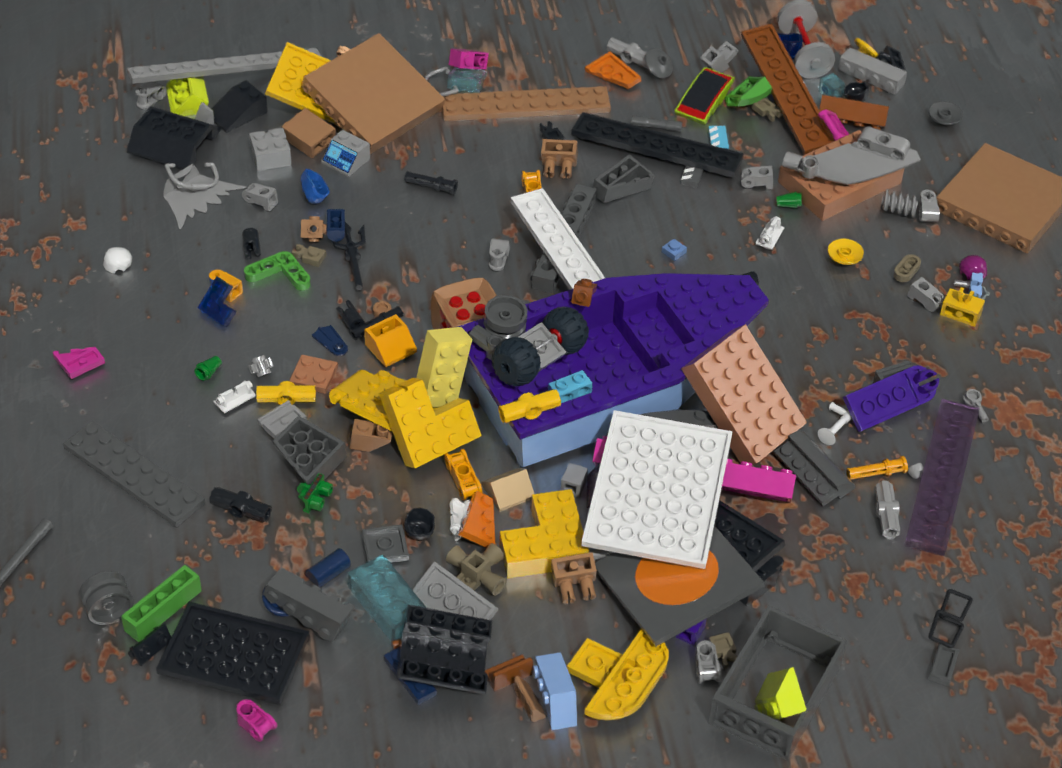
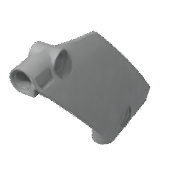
(868, 158)

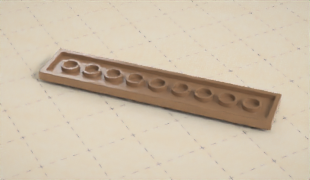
(526, 103)

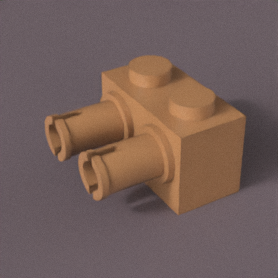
(559, 153)
(572, 571)

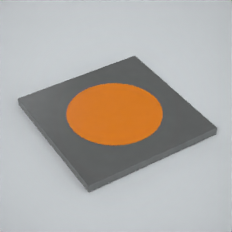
(673, 596)

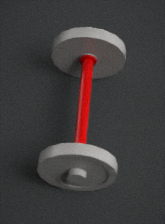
(814, 58)

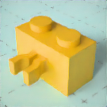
(962, 306)

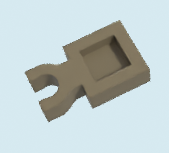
(767, 108)
(312, 255)
(724, 648)

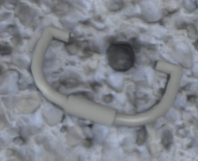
(455, 89)
(194, 186)

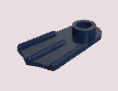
(330, 340)

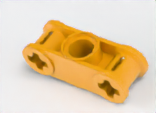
(531, 181)
(462, 474)

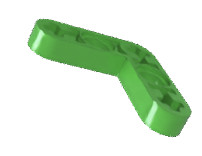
(257, 271)

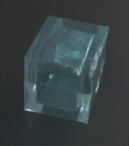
(831, 86)

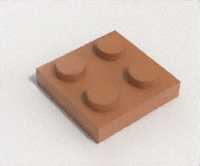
(314, 372)

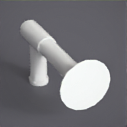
(827, 435)

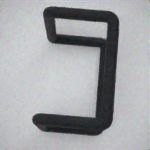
(950, 618)

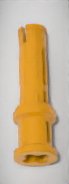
(886, 467)

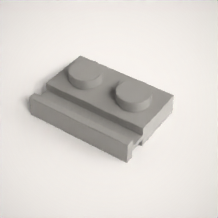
(279, 418)

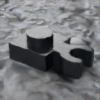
(551, 133)

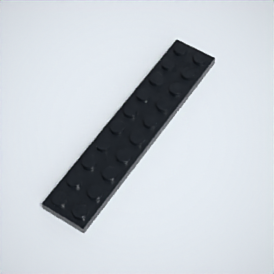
(657, 144)

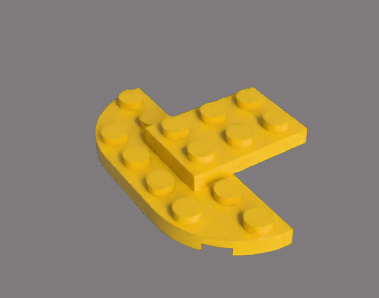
(621, 679)

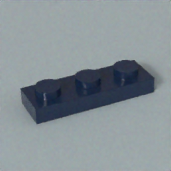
(419, 691)

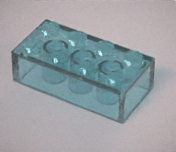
(383, 594)

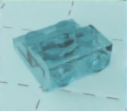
(467, 79)

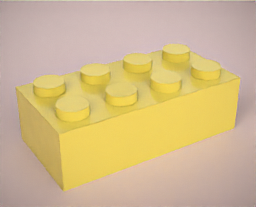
(444, 363)

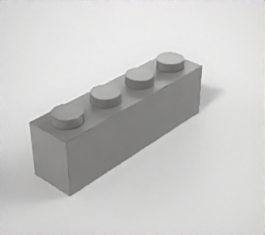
(872, 71)

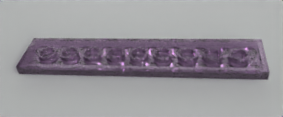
(942, 477)

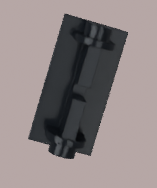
(150, 645)

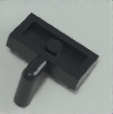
(892, 57)

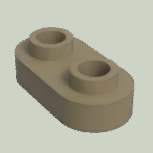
(907, 268)

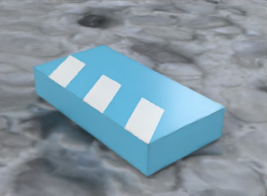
(718, 136)

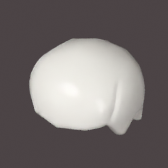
(116, 259)

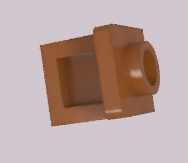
(583, 292)

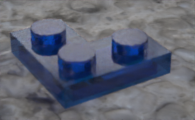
(214, 304)

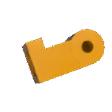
(237, 288)

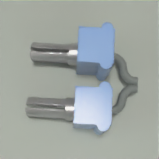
(974, 284)

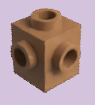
(306, 229)

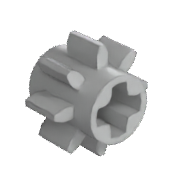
(261, 365)

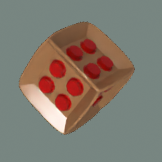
(460, 303)

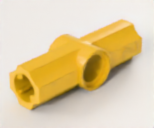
(286, 391)
(529, 406)

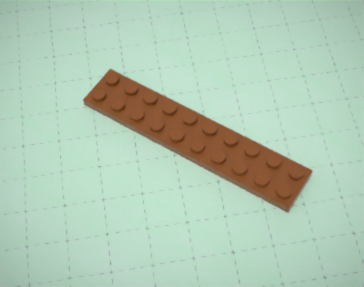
(787, 88)

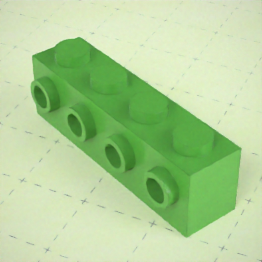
(161, 603)

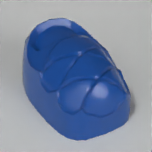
(314, 186)

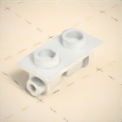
(770, 233)
(236, 397)
(458, 512)

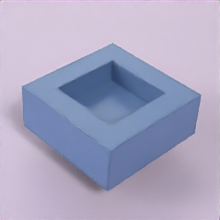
(674, 249)

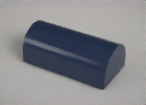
(335, 224)
(328, 567)

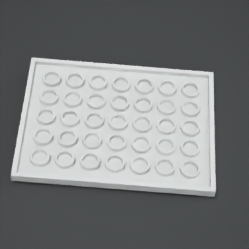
(658, 489)

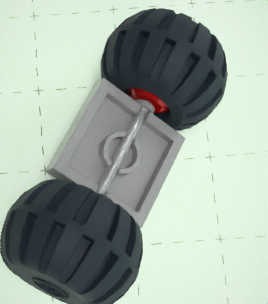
(522, 357)

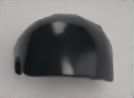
(856, 91)
(419, 523)

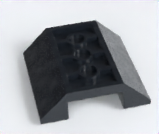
(169, 137)
(444, 649)

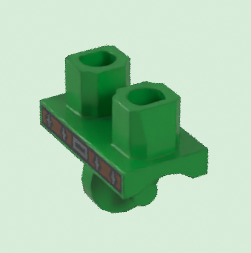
(311, 493)

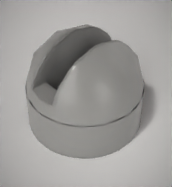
(916, 470)

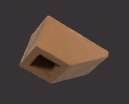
(369, 436)

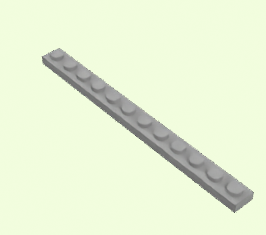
(206, 67)

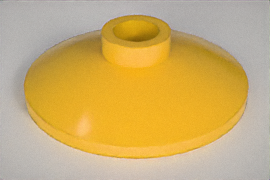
(845, 251)

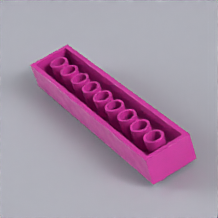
(742, 478)

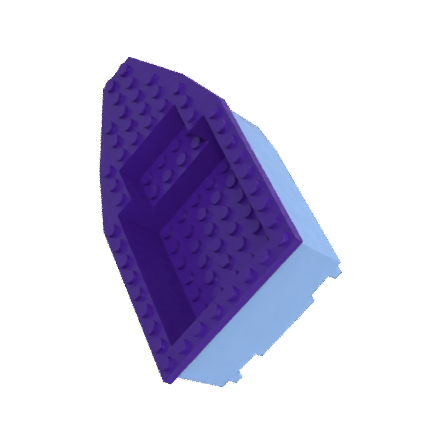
(633, 355)

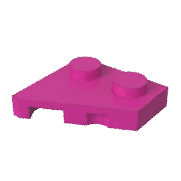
(79, 360)

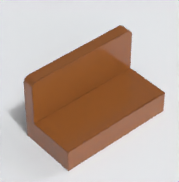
(504, 673)

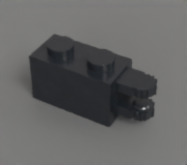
(768, 574)

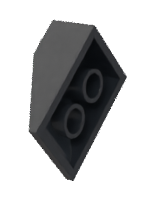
(239, 106)

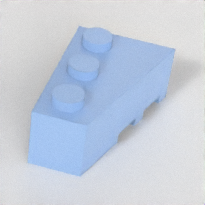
(556, 690)

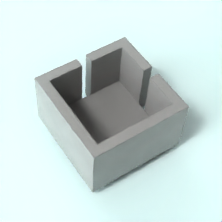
(270, 149)

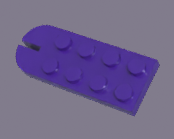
(890, 396)

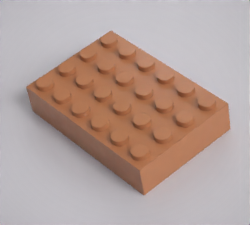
(829, 197)
(744, 395)

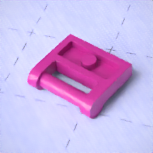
(833, 123)

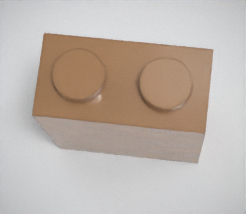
(308, 133)

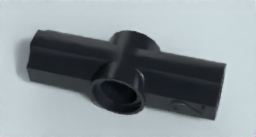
(240, 504)

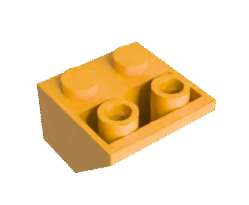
(390, 340)

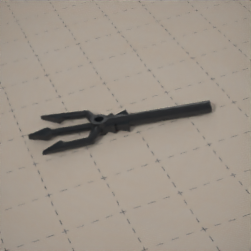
(352, 253)

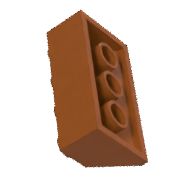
(856, 111)

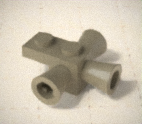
(477, 567)

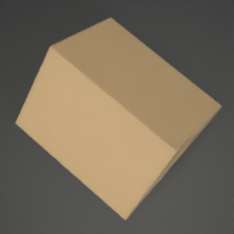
(509, 488)

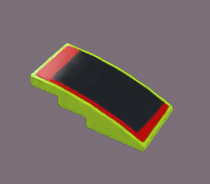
(704, 95)

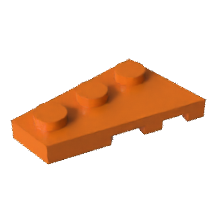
(613, 70)
(479, 522)

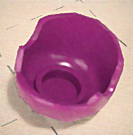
(973, 264)

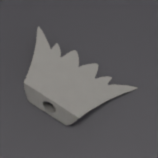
(184, 200)

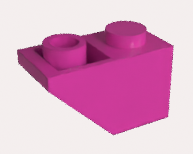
(468, 59)

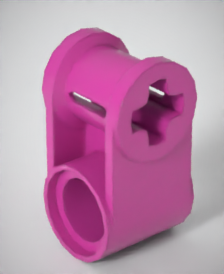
(257, 722)

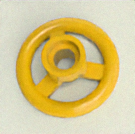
(865, 48)

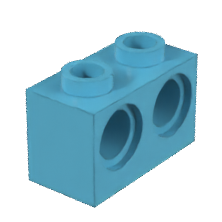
(572, 386)

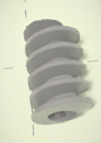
(899, 203)

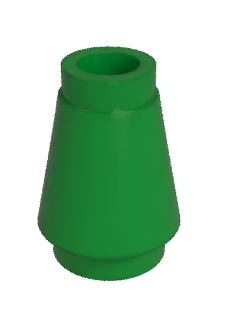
(790, 200)
(205, 369)

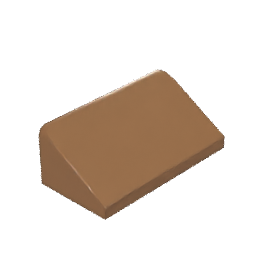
(528, 699)

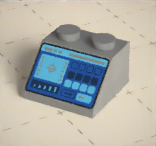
(346, 153)

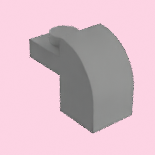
(719, 59)

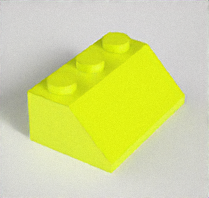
(186, 95)
(780, 695)

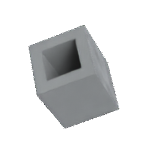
(575, 479)

